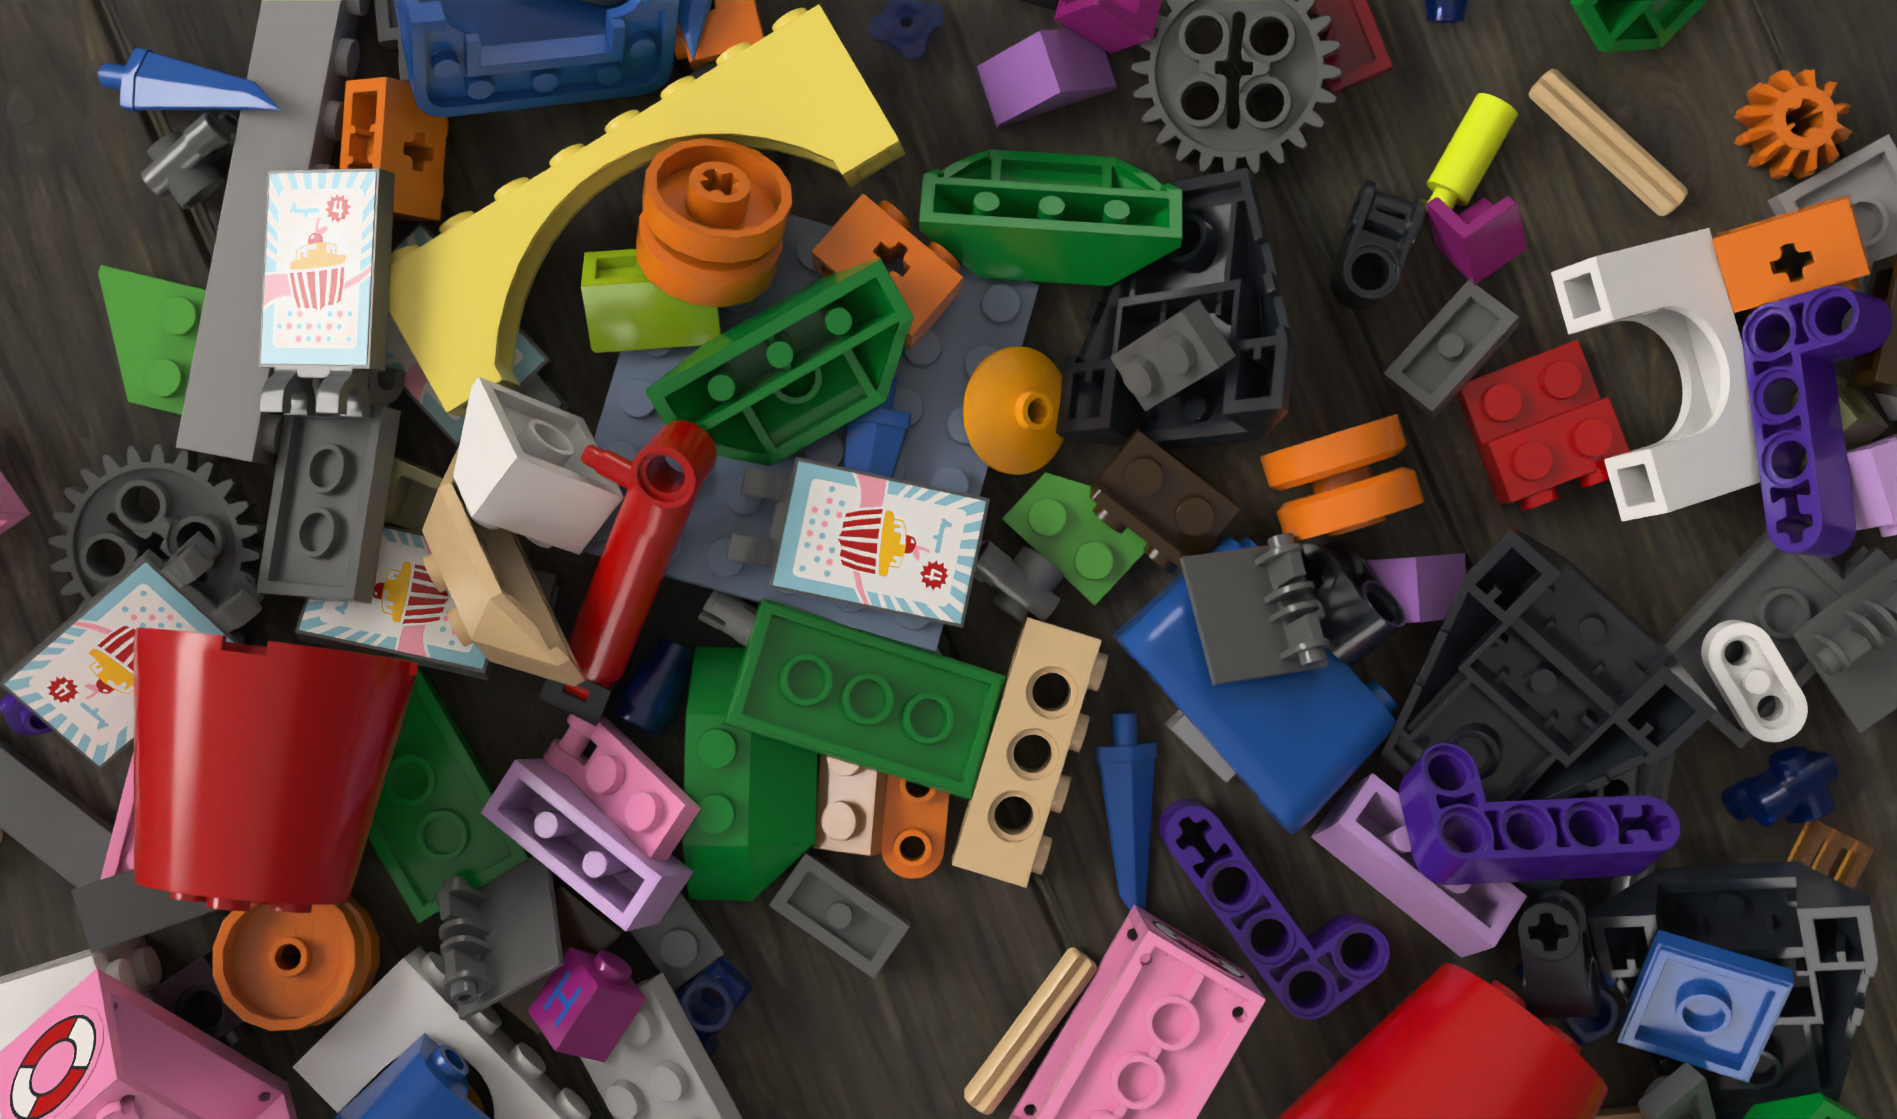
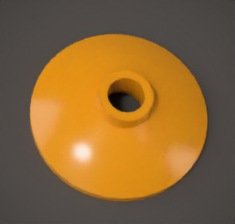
(998, 410)

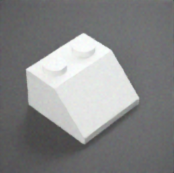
(526, 471)

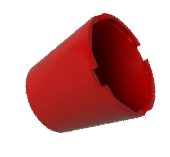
(258, 767)
(1457, 1055)

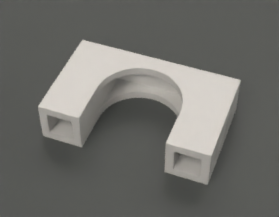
(1682, 297)
(400, 1011)

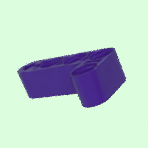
(1816, 419)
(1538, 825)
(1256, 902)

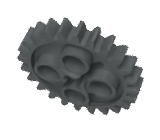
(1295, 71)
(185, 498)

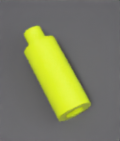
(1471, 150)

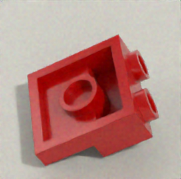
(1541, 426)

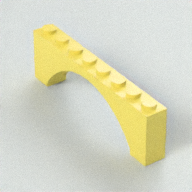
(469, 286)

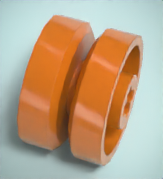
(712, 222)
(1342, 480)
(259, 970)

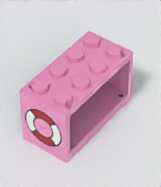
(1145, 1030)
(130, 1064)

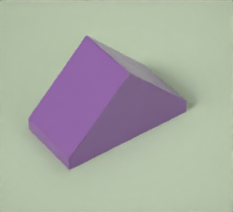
(1044, 75)
(1422, 583)

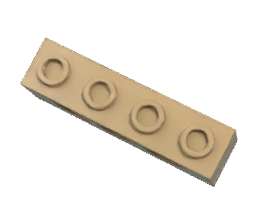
(982, 841)

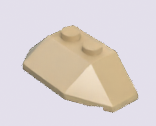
(494, 591)

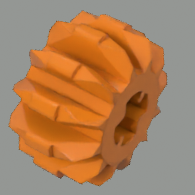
(1812, 113)

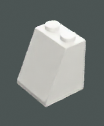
(35, 990)

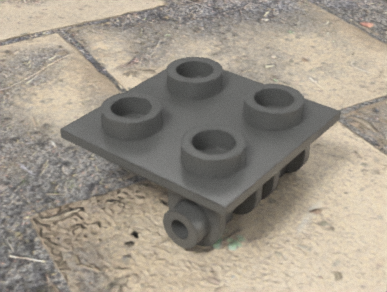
(1255, 611)
(1856, 648)
(498, 935)

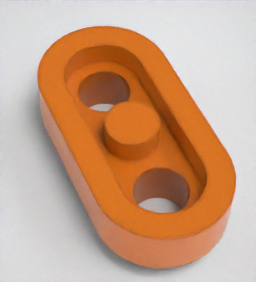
(913, 816)

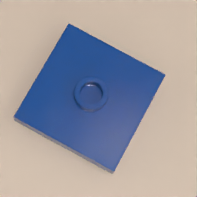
(1704, 1005)

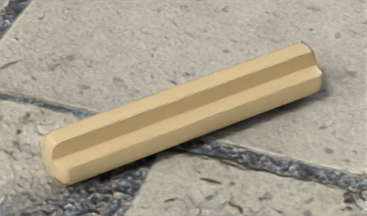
(1608, 142)
(1030, 1031)

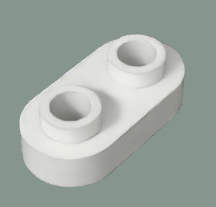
(1751, 678)

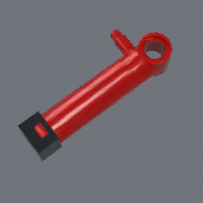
(632, 561)

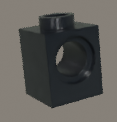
(183, 997)

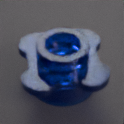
(909, 40)

